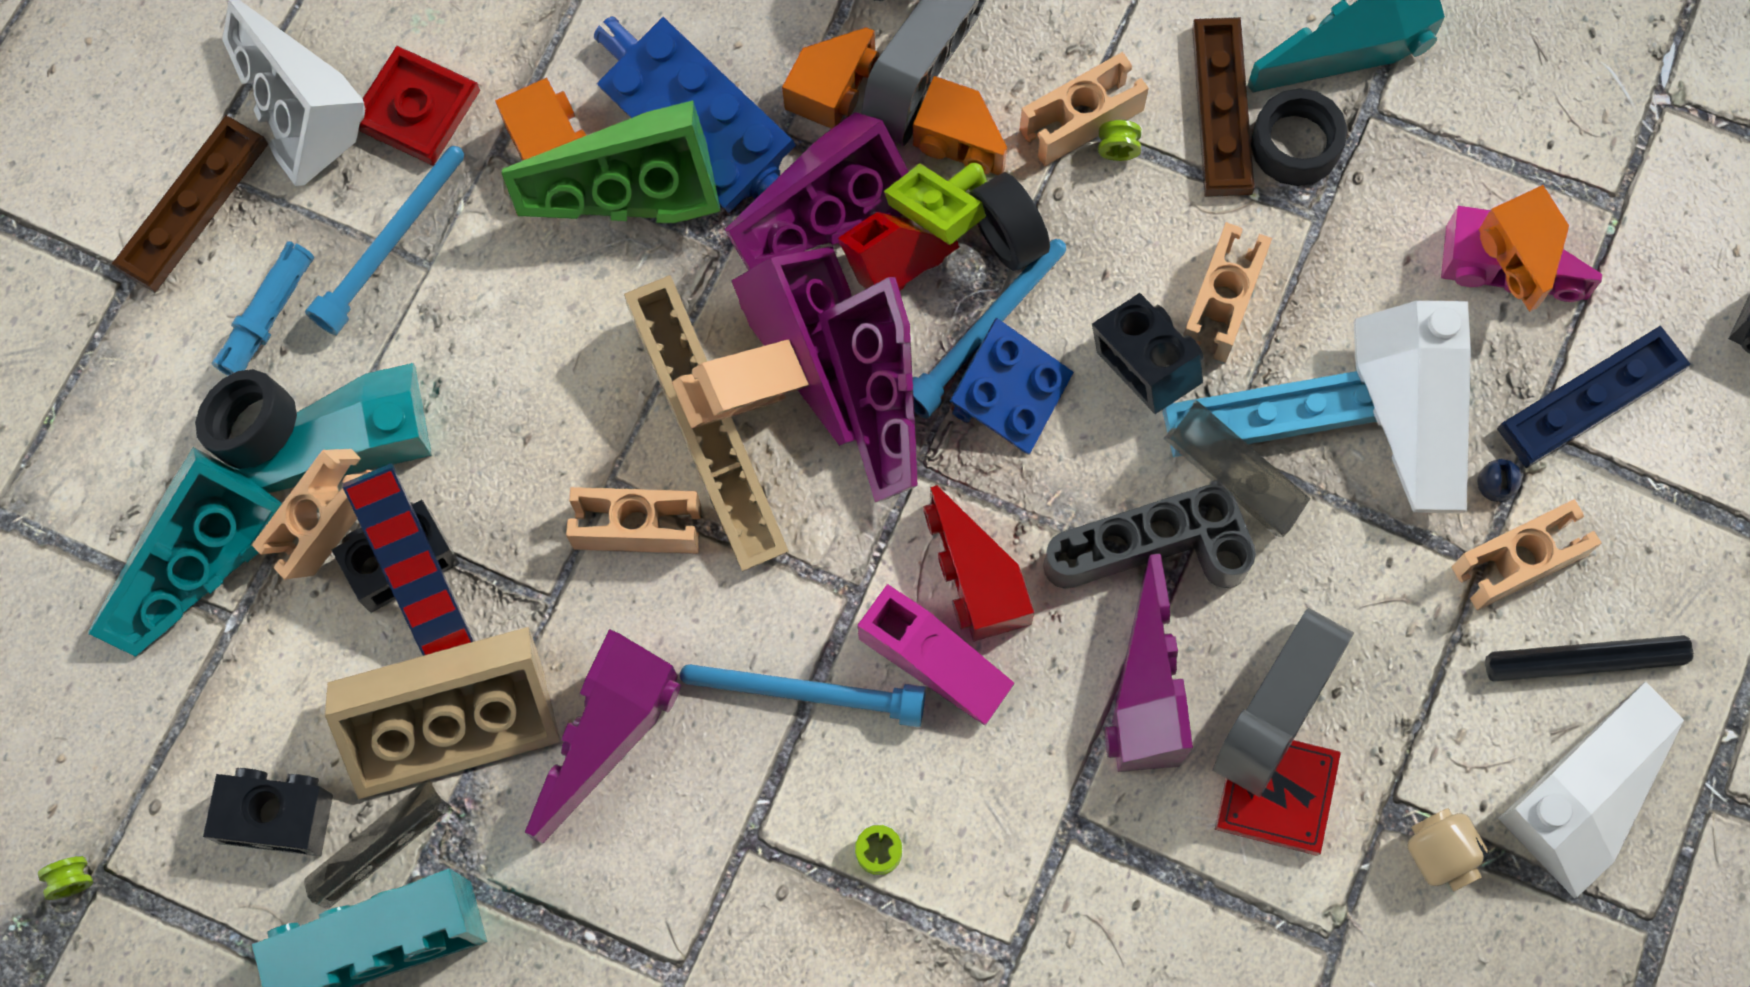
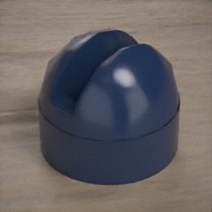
(1490, 480)

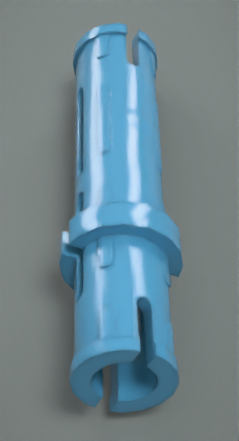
(256, 321)

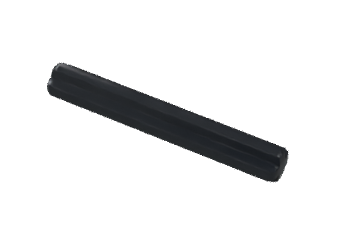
(1589, 658)

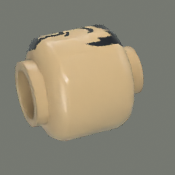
(1448, 849)

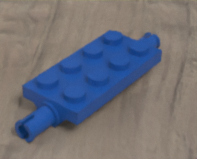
(670, 70)

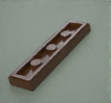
(1222, 107)
(190, 204)

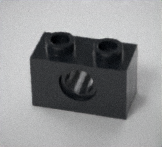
(237, 807)

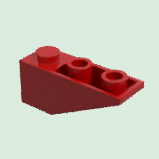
(986, 577)

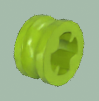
(1119, 140)
(894, 852)
(65, 878)

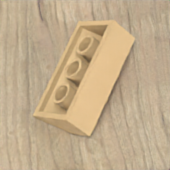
(441, 713)

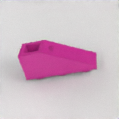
(1472, 267)
(933, 654)

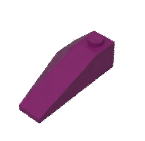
(821, 193)
(784, 303)
(874, 370)
(621, 704)
(1151, 708)

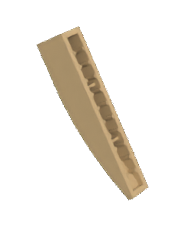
(713, 446)

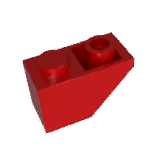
(892, 248)

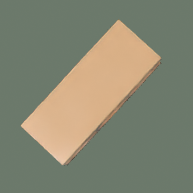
(1088, 91)
(1228, 275)
(739, 383)
(619, 505)
(299, 516)
(1535, 538)

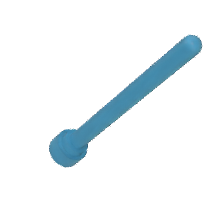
(332, 309)
(929, 387)
(902, 704)

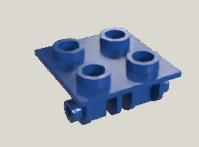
(1011, 387)

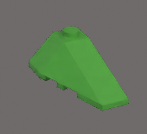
(632, 169)

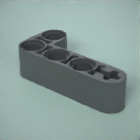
(913, 59)
(1135, 528)
(1282, 702)

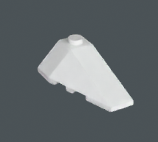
(299, 94)
(1420, 386)
(1592, 796)

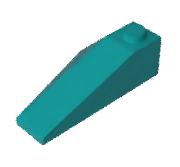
(1351, 40)
(372, 415)
(186, 550)

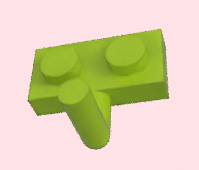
(937, 203)

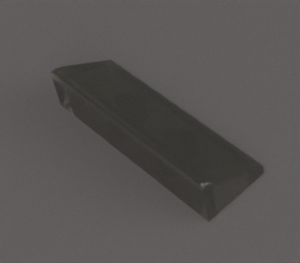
(1238, 468)
(376, 845)

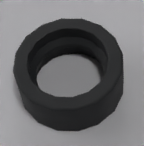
(1307, 105)
(1011, 222)
(228, 401)

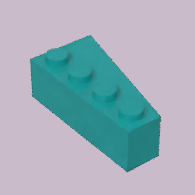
(374, 936)

